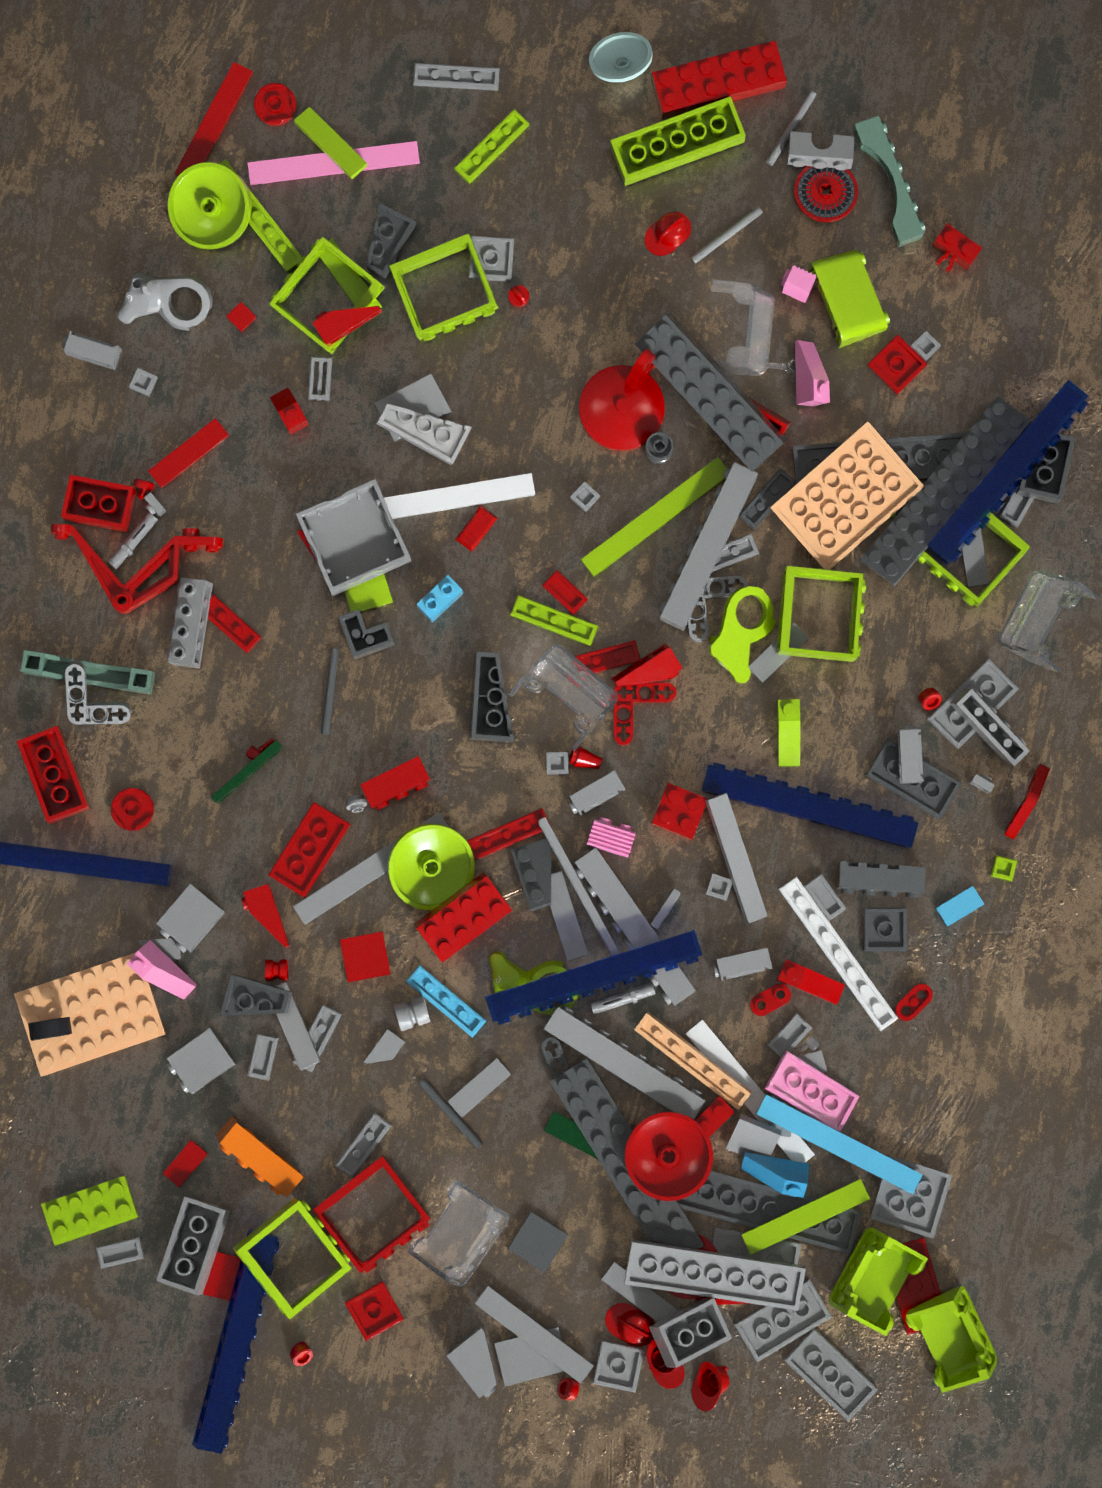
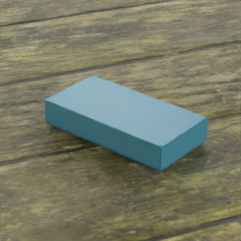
(959, 906)

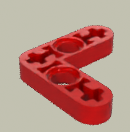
(641, 368)
(628, 704)
(1029, 802)

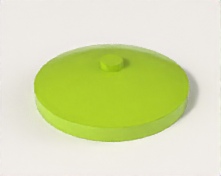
(209, 205)
(429, 865)

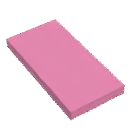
(811, 1091)

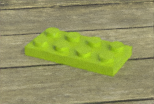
(89, 1210)

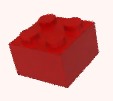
(679, 811)

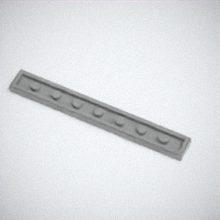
(350, 881)
(578, 887)

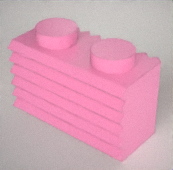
(798, 283)
(611, 838)

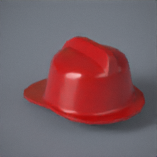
(667, 233)
(629, 1324)
(665, 1376)
(709, 1385)

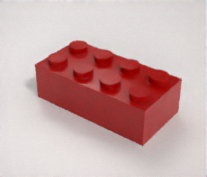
(53, 774)
(462, 917)

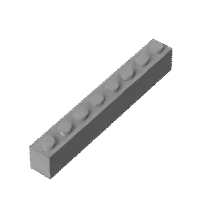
(708, 546)
(629, 920)
(623, 1063)

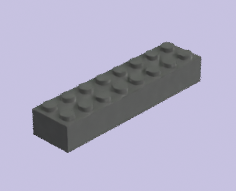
(711, 392)

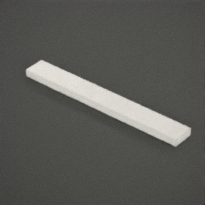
(460, 496)
(838, 953)
(713, 1048)

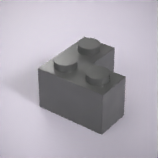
(363, 640)

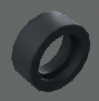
(50, 1028)

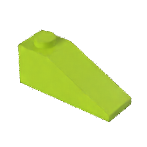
(788, 732)

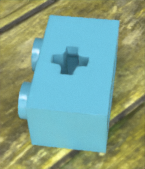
(439, 598)

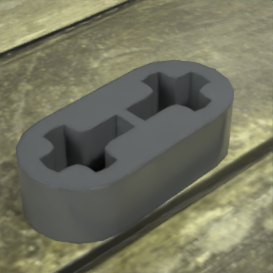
(549, 1059)

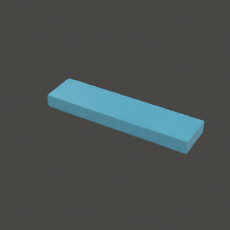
(446, 1001)

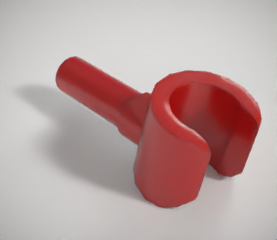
(252, 752)

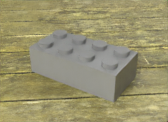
(193, 1245)

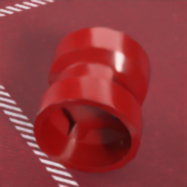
(276, 970)

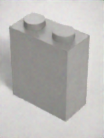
(189, 919)
(200, 1061)

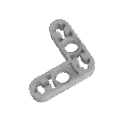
(707, 594)
(88, 708)

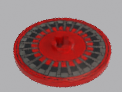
(829, 206)

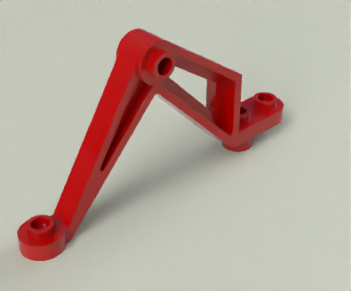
(171, 551)

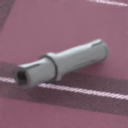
(128, 545)
(627, 996)

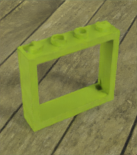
(431, 256)
(304, 266)
(970, 598)
(857, 608)
(269, 1225)

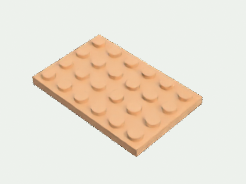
(847, 496)
(106, 1009)

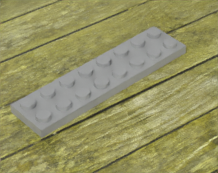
(714, 1275)

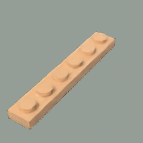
(693, 1060)

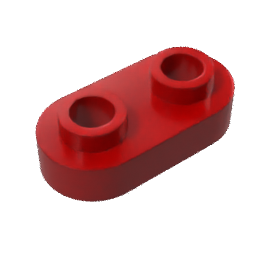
(770, 999)
(913, 1002)

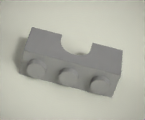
(803, 152)

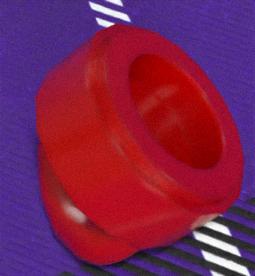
(518, 296)
(143, 486)
(930, 698)
(301, 1354)
(568, 1389)

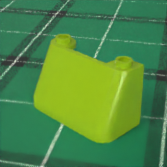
(849, 297)
(874, 1279)
(954, 1339)

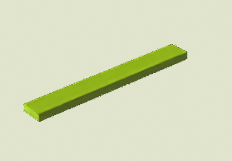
(655, 517)

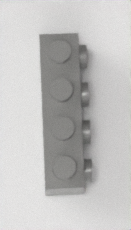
(189, 623)
(989, 726)

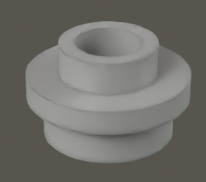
(356, 803)

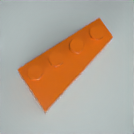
(258, 1157)

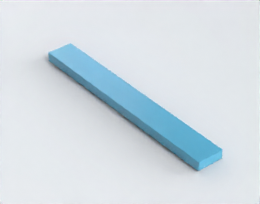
(839, 1144)

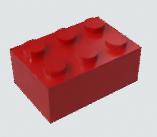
(98, 503)

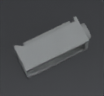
(91, 350)
(910, 755)
(596, 793)
(742, 964)

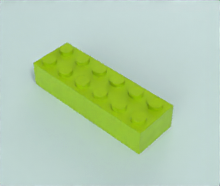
(677, 141)

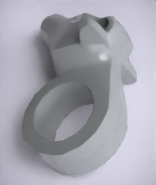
(154, 295)

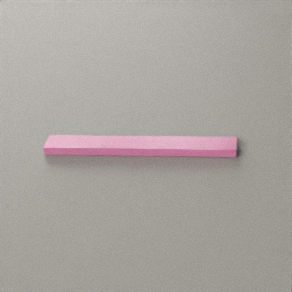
(321, 165)

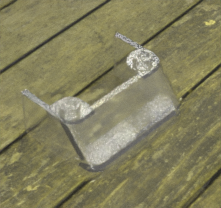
(754, 357)
(1036, 613)
(572, 685)

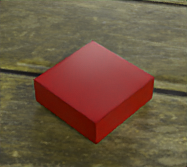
(241, 317)

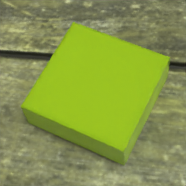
(1003, 868)

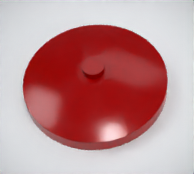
(616, 413)
(668, 1156)

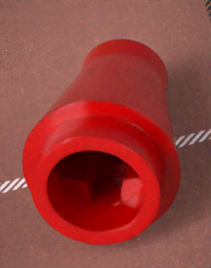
(584, 759)

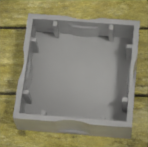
(353, 537)

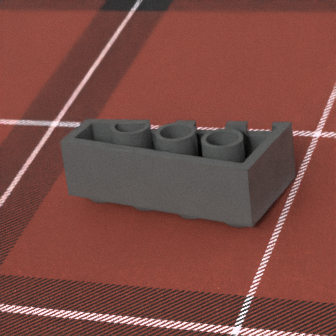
(489, 707)
(880, 879)

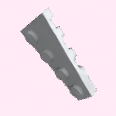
(430, 434)

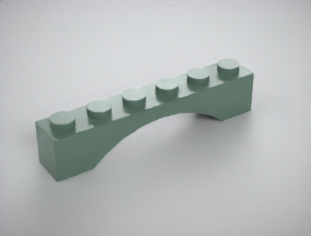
(873, 141)
(96, 674)

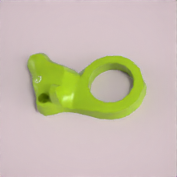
(733, 643)
(509, 975)

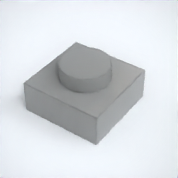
(925, 346)
(143, 382)
(585, 497)
(153, 505)
(557, 763)
(982, 782)
(719, 887)

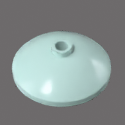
(620, 57)

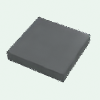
(885, 930)
(537, 1241)

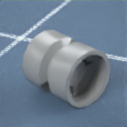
(412, 1013)

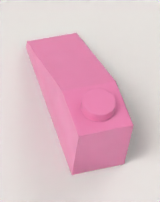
(811, 378)
(161, 971)

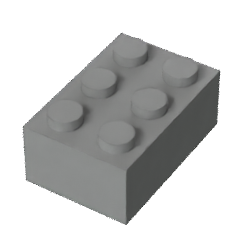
(690, 1332)

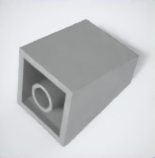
(475, 1363)

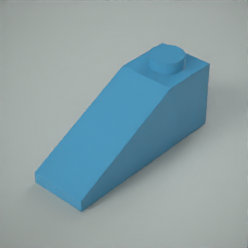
(780, 1174)

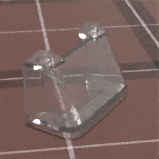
(460, 1235)

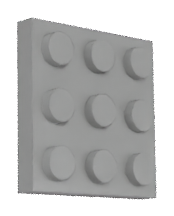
(914, 1211)

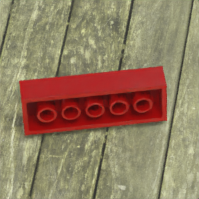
(711, 79)

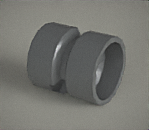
(659, 448)

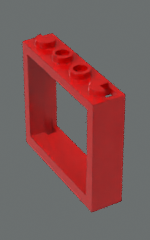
(387, 1250)

